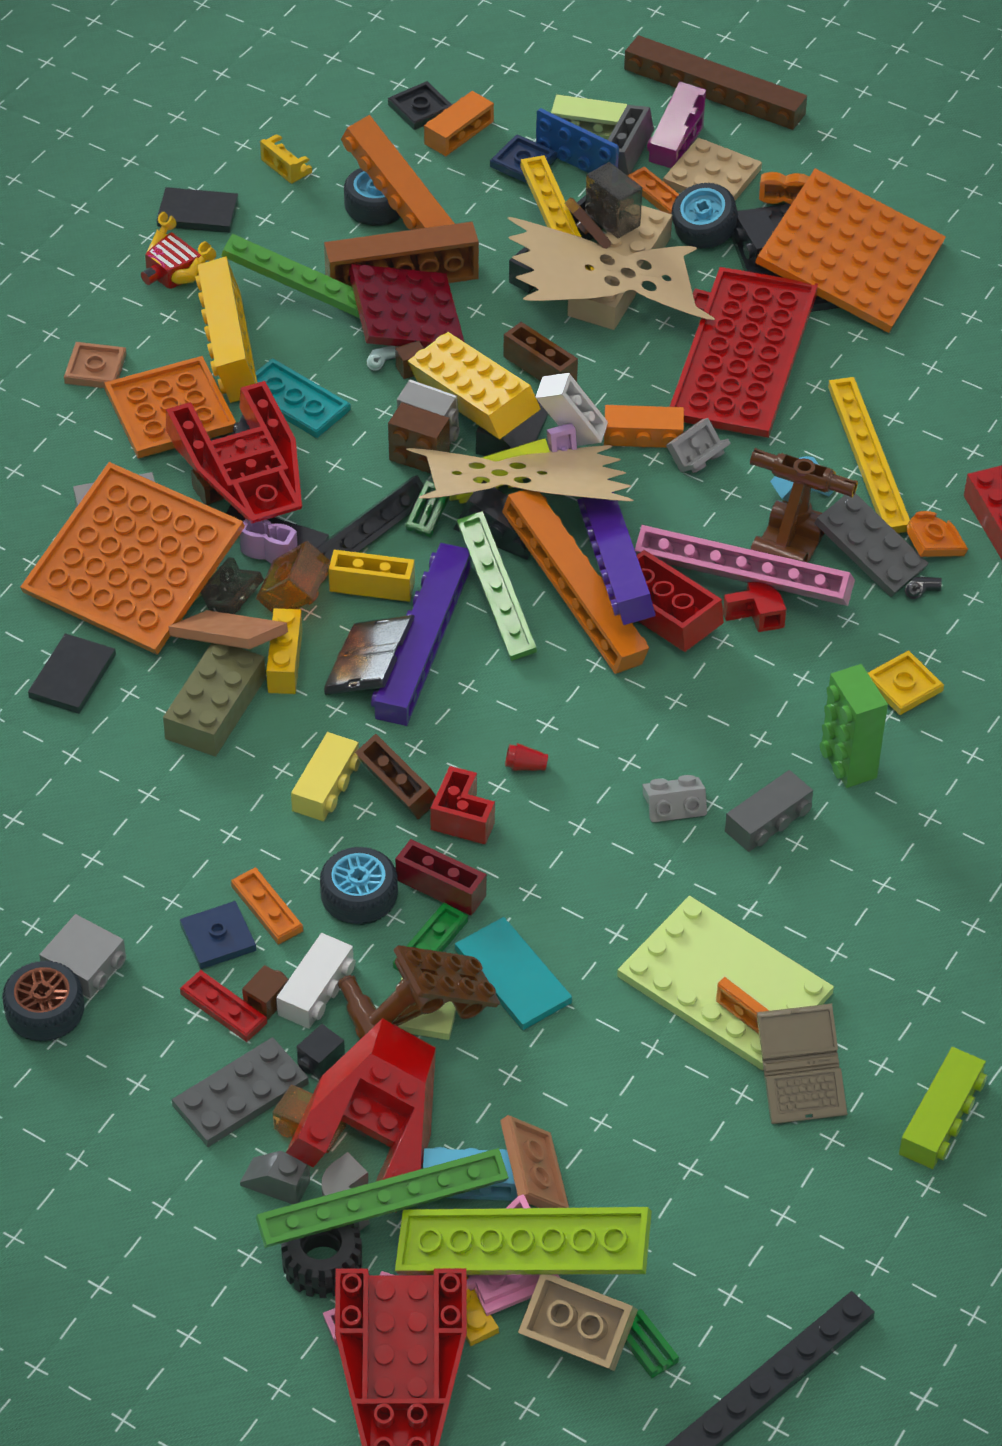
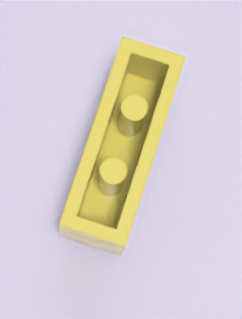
(325, 777)

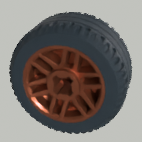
(43, 1001)

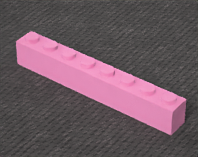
(746, 565)

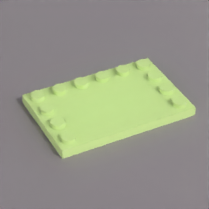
(696, 951)

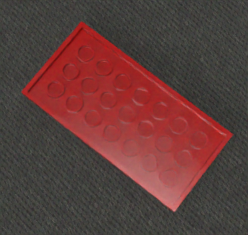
(746, 353)

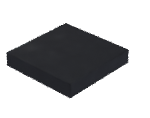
(418, 104)

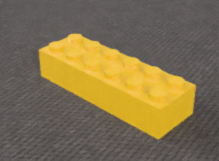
(226, 327)
(482, 387)

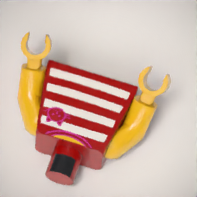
(172, 259)

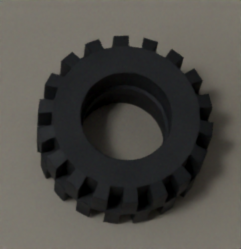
(319, 1275)

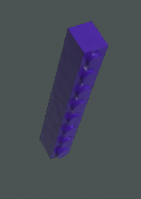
(616, 559)
(432, 612)

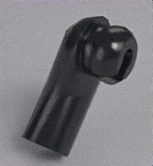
(920, 585)

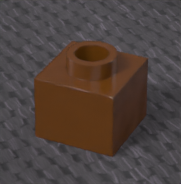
(403, 354)

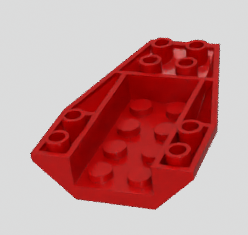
(400, 1351)

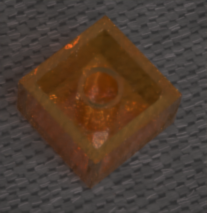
(294, 578)

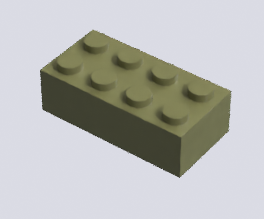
(214, 698)

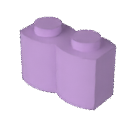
(267, 540)

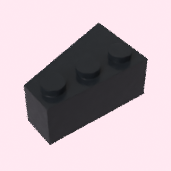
(492, 502)

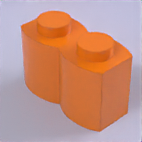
(779, 188)

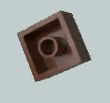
(419, 430)

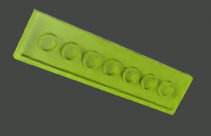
(525, 1241)

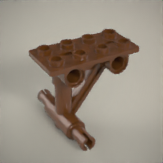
(791, 522)
(427, 984)

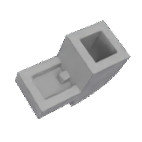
(344, 1175)

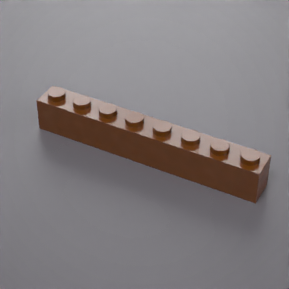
(721, 83)

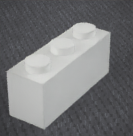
(570, 404)
(315, 981)

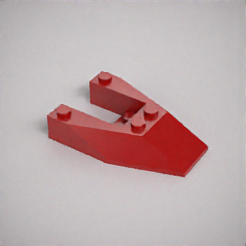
(250, 468)
(380, 1090)

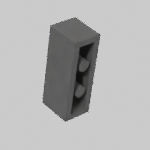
(632, 135)
(769, 811)

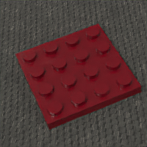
(403, 305)

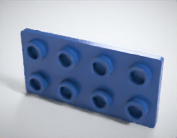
(574, 143)

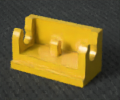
(283, 161)

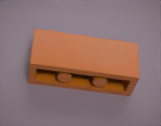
(458, 123)
(642, 425)

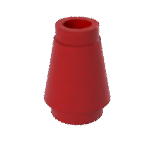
(525, 758)

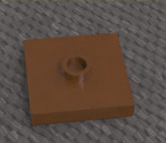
(586, 224)

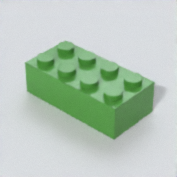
(853, 726)

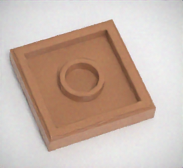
(94, 364)

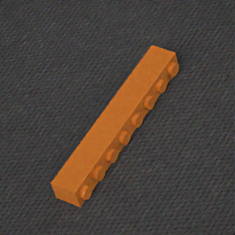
(574, 579)

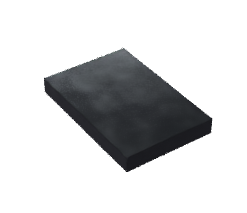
(199, 209)
(72, 673)

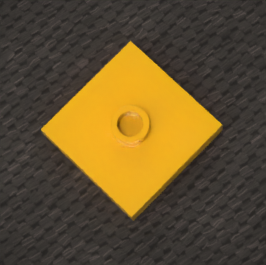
(905, 682)

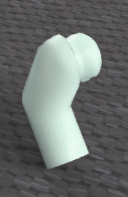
(379, 356)

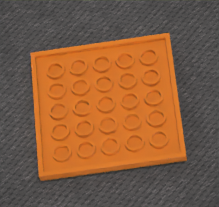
(853, 248)
(132, 557)

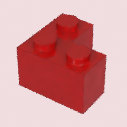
(459, 810)

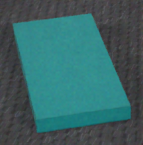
(301, 399)
(516, 972)

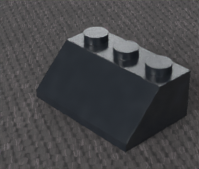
(524, 433)

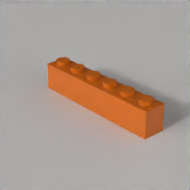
(393, 176)

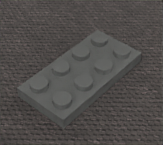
(871, 543)
(239, 1091)

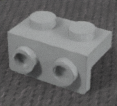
(697, 446)
(675, 798)

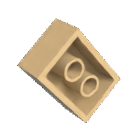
(578, 1321)

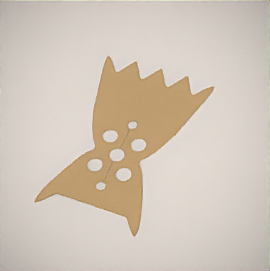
(562, 275)
(568, 473)

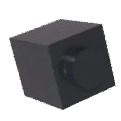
(320, 1051)

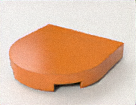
(934, 536)

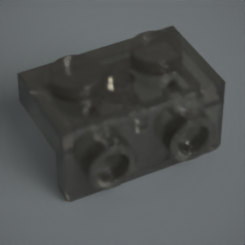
(230, 587)

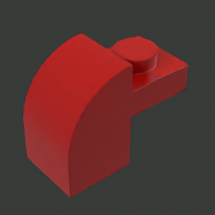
(759, 602)

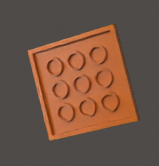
(145, 396)

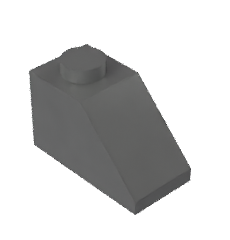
(277, 1176)

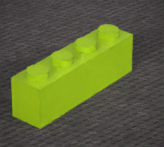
(943, 1107)

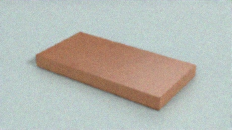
(228, 629)

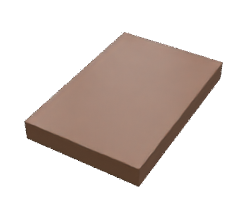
(534, 1164)

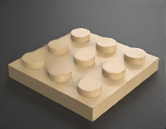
(715, 165)

